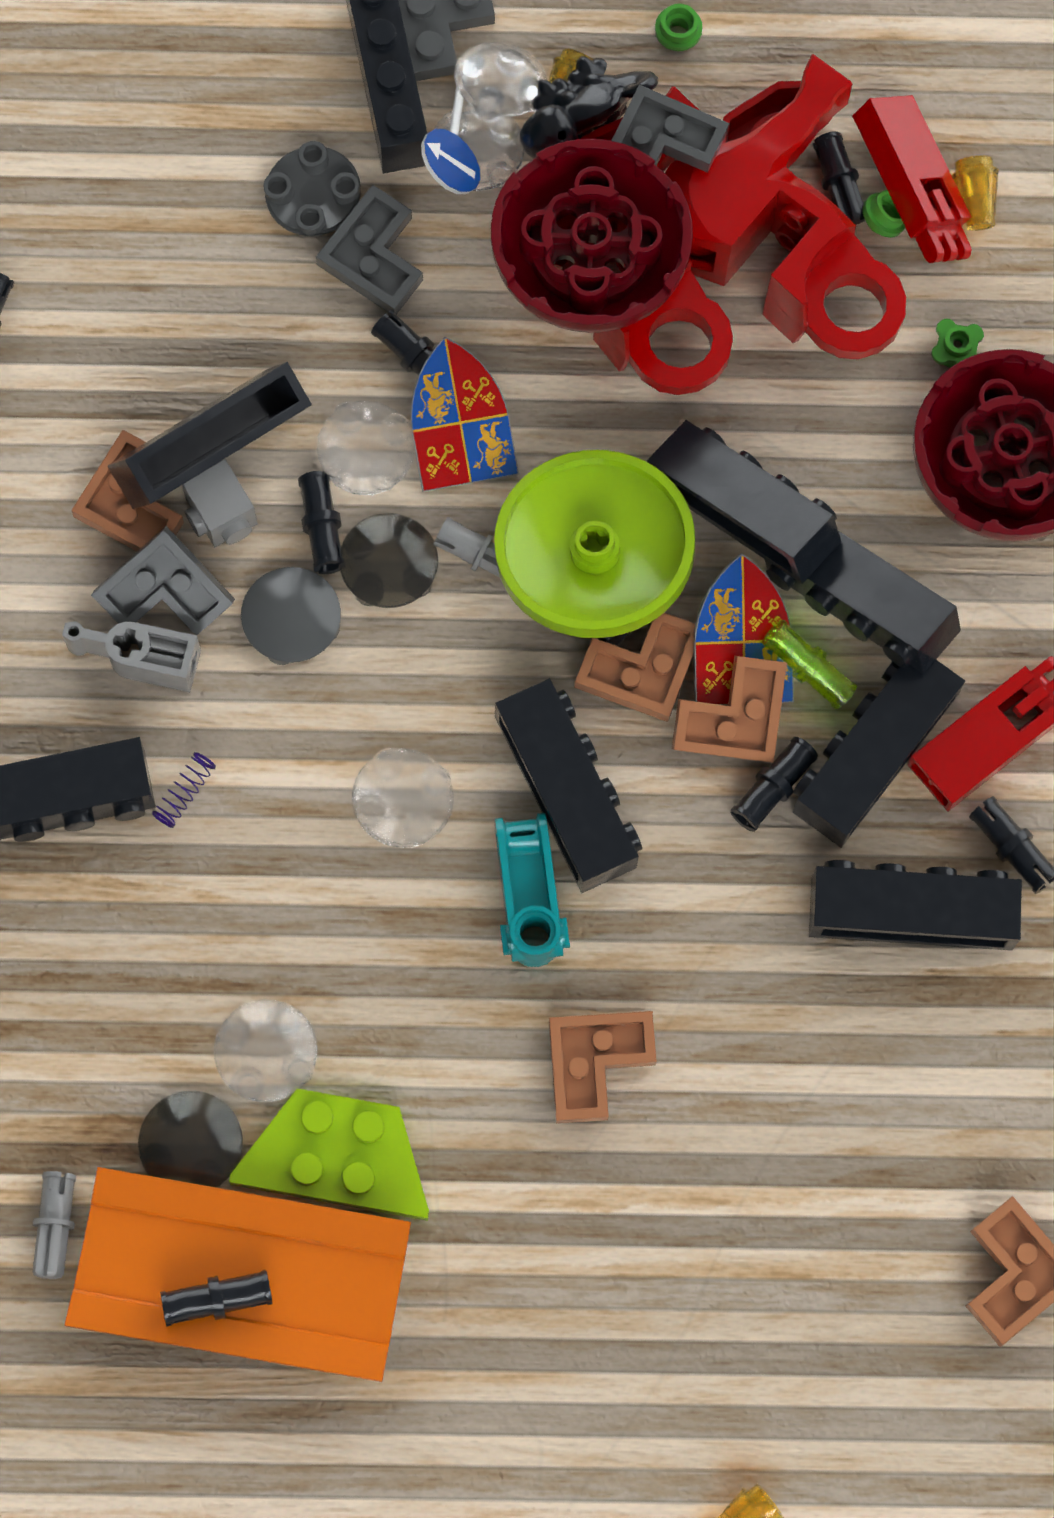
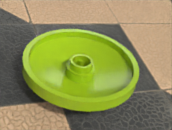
(594, 543)

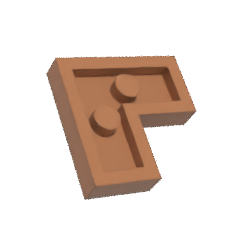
(108, 510)
(643, 680)
(746, 725)
(588, 1046)
(1028, 1273)

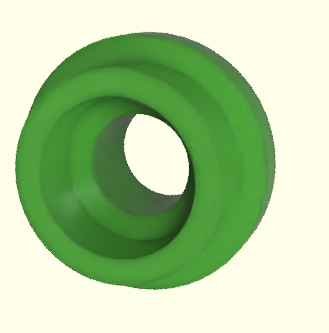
(682, 16)
(882, 215)

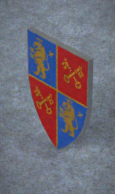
(459, 421)
(733, 623)

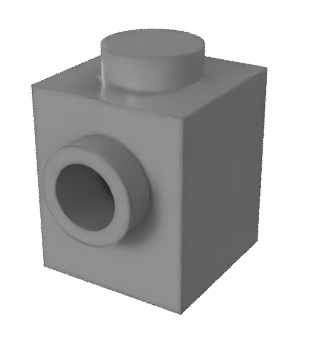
(219, 505)

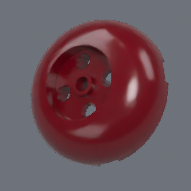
(593, 184)
(988, 396)

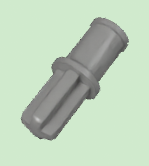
(468, 545)
(53, 1225)

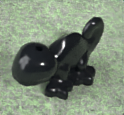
(580, 103)

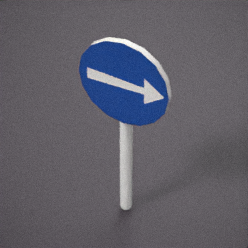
(449, 157)

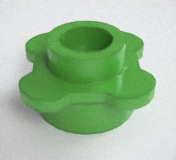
(945, 352)

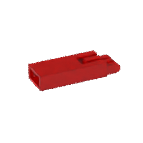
(915, 176)
(984, 738)

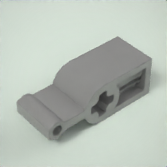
(163, 656)

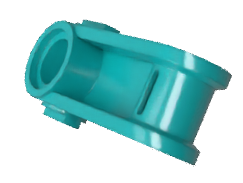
(529, 891)

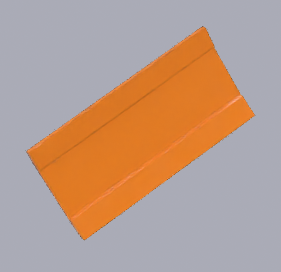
(326, 1268)

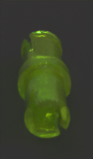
(809, 664)

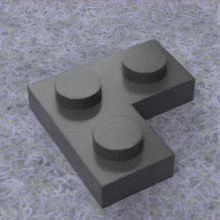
(429, 31)
(670, 128)
(361, 255)
(164, 572)

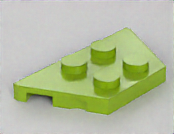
(336, 1154)

